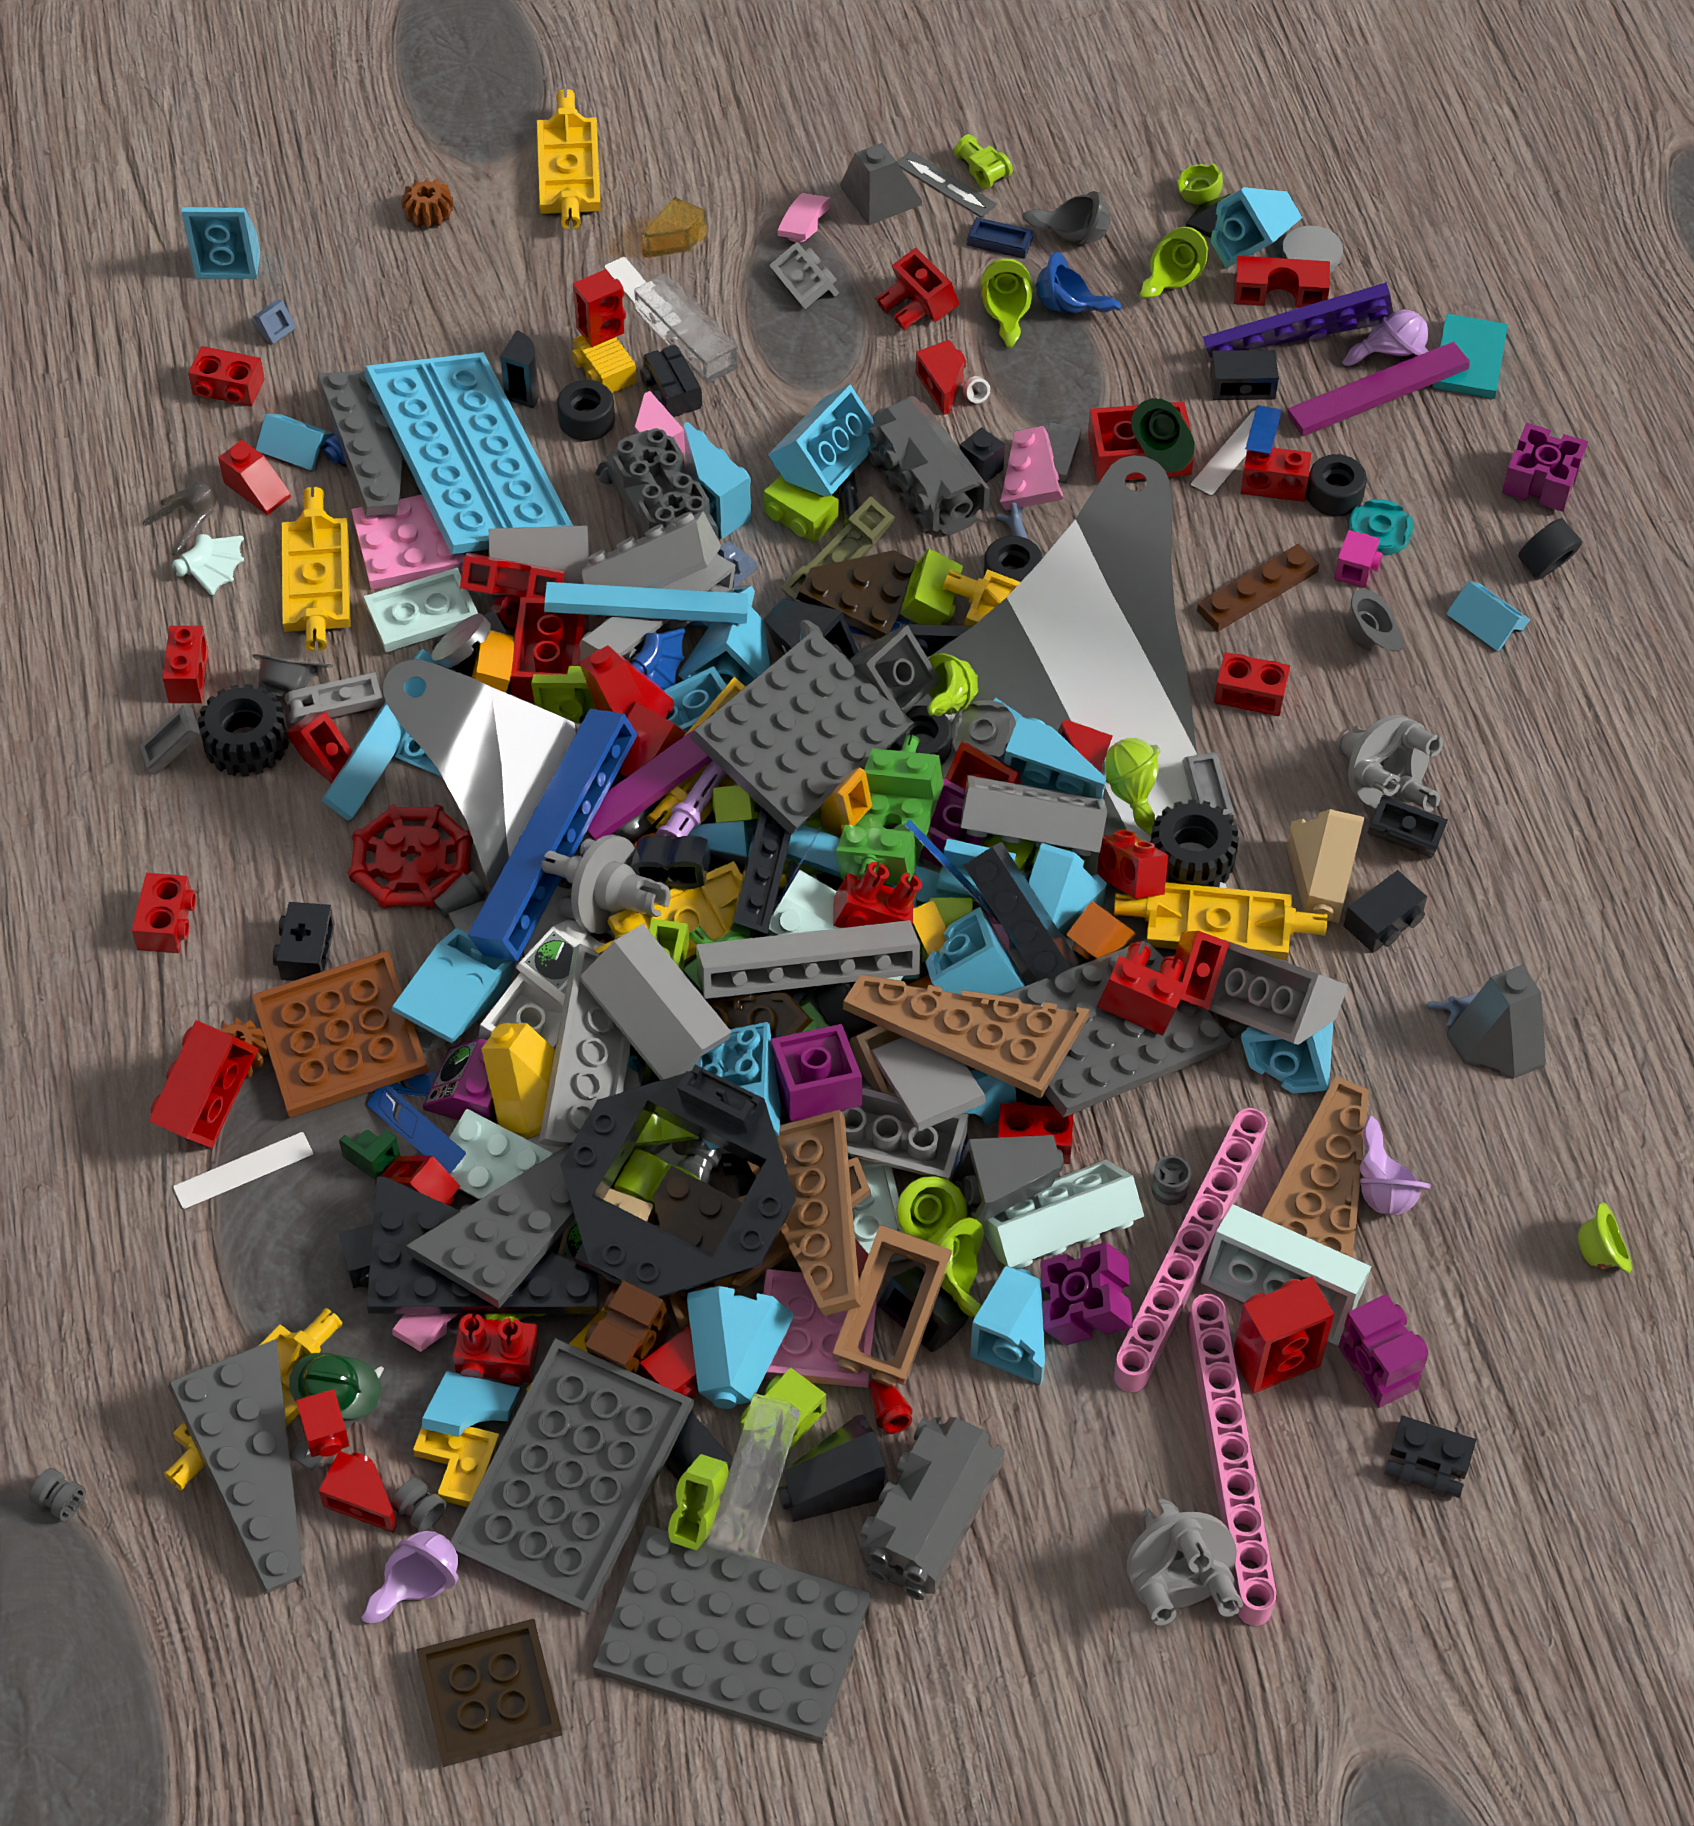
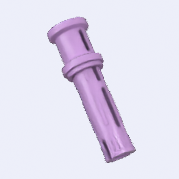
(687, 813)

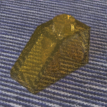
(674, 229)

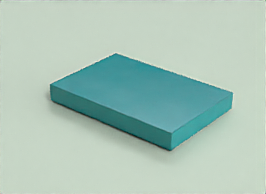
(1483, 345)

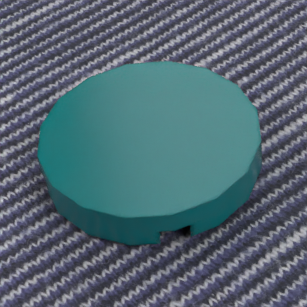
(1385, 521)

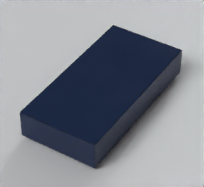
(1000, 237)

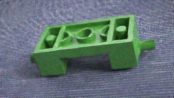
(901, 789)

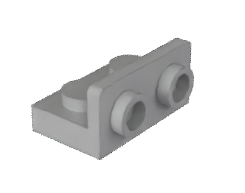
(802, 275)

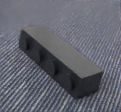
(1020, 913)

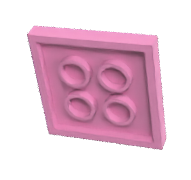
(403, 544)
(812, 1335)

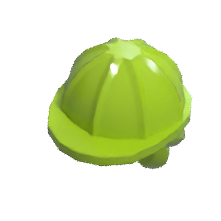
(1175, 261)
(1007, 296)
(956, 687)
(1132, 772)
(965, 1242)

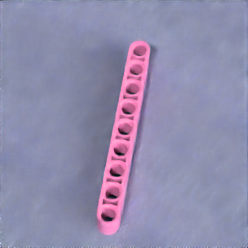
(1185, 1261)
(1234, 1439)

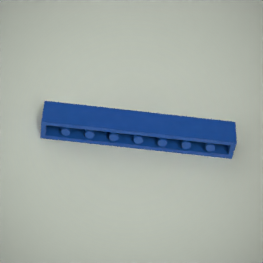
(556, 825)

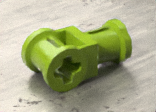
(984, 164)

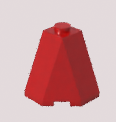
(618, 684)

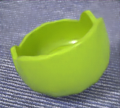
(1200, 183)

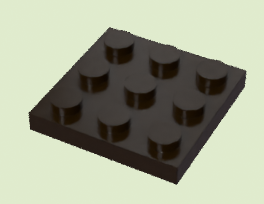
(489, 1692)

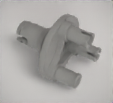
(1390, 761)
(604, 883)
(1182, 1563)

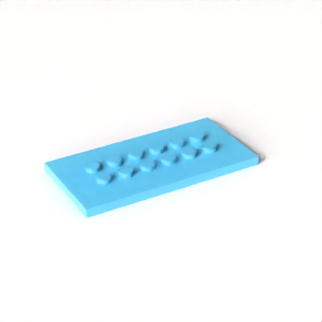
(465, 448)

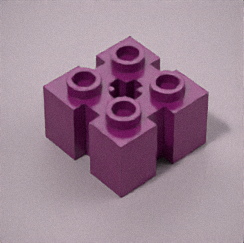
(1544, 467)
(1086, 1294)
(1383, 1350)

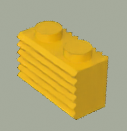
(605, 363)

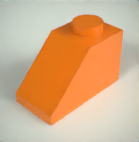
(1099, 933)

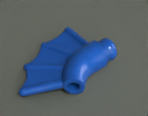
(661, 657)

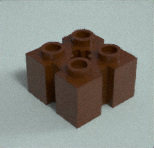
(630, 1329)

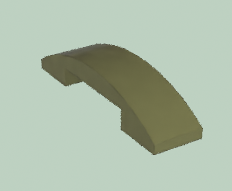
(854, 541)

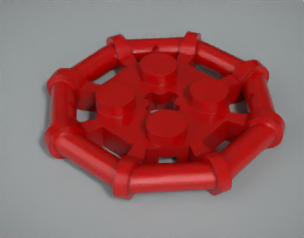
(406, 840)

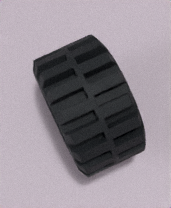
(241, 709)
(1198, 825)

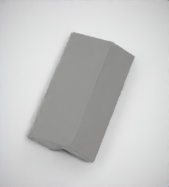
(654, 1004)

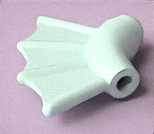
(211, 561)

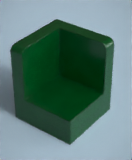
(370, 1152)

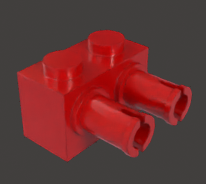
(924, 284)
(871, 901)
(1142, 993)
(496, 1349)

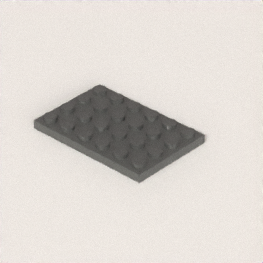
(800, 730)
(1113, 1052)
(571, 1476)
(733, 1635)

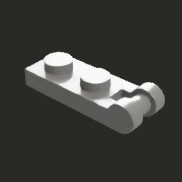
(335, 697)

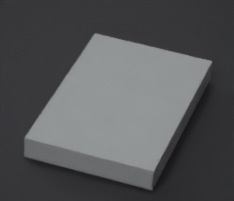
(548, 547)
(927, 1082)

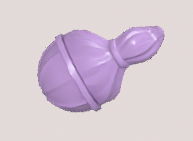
(1397, 335)
(1386, 1183)
(415, 1571)

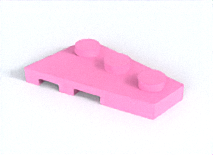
(1030, 471)

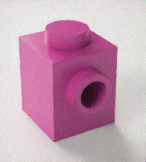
(1358, 558)

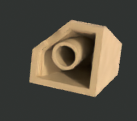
(1323, 860)

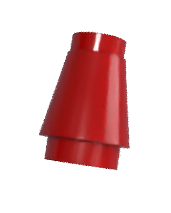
(890, 1408)

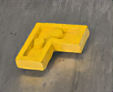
(465, 1456)

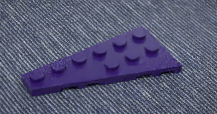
(1314, 321)

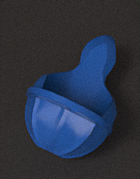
(1066, 291)

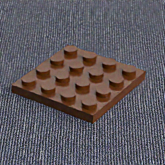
(338, 1034)

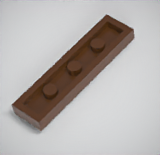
(1257, 587)

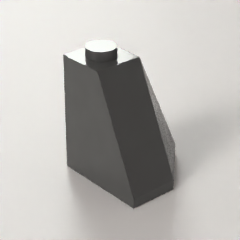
(878, 185)
(1503, 1026)
(1005, 1172)

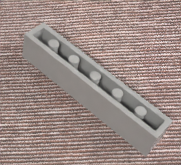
(628, 634)
(807, 959)

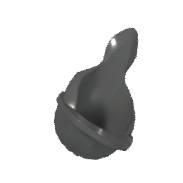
(1076, 220)

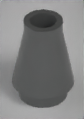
(460, 894)

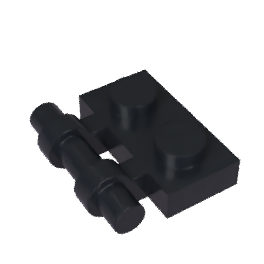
(1432, 1448)

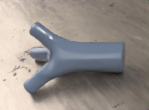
(1014, 521)
(1454, 1005)

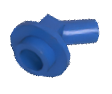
(334, 451)

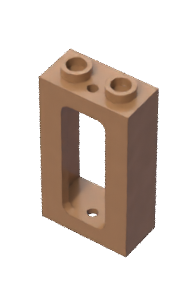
(885, 1245)

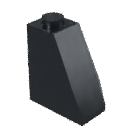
(785, 621)
(835, 1474)

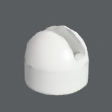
(981, 386)

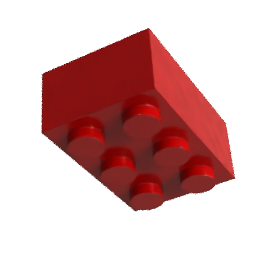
(1113, 439)
(544, 644)
(202, 1084)
(1282, 1334)

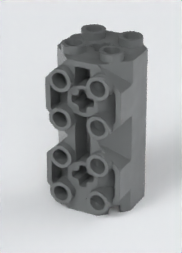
(929, 467)
(654, 482)
(930, 1505)

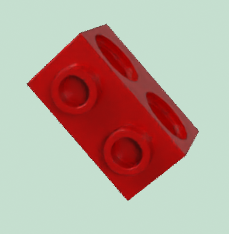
(599, 307)
(226, 376)
(1277, 474)
(185, 664)
(1252, 684)
(1132, 865)
(159, 911)
(1036, 1121)

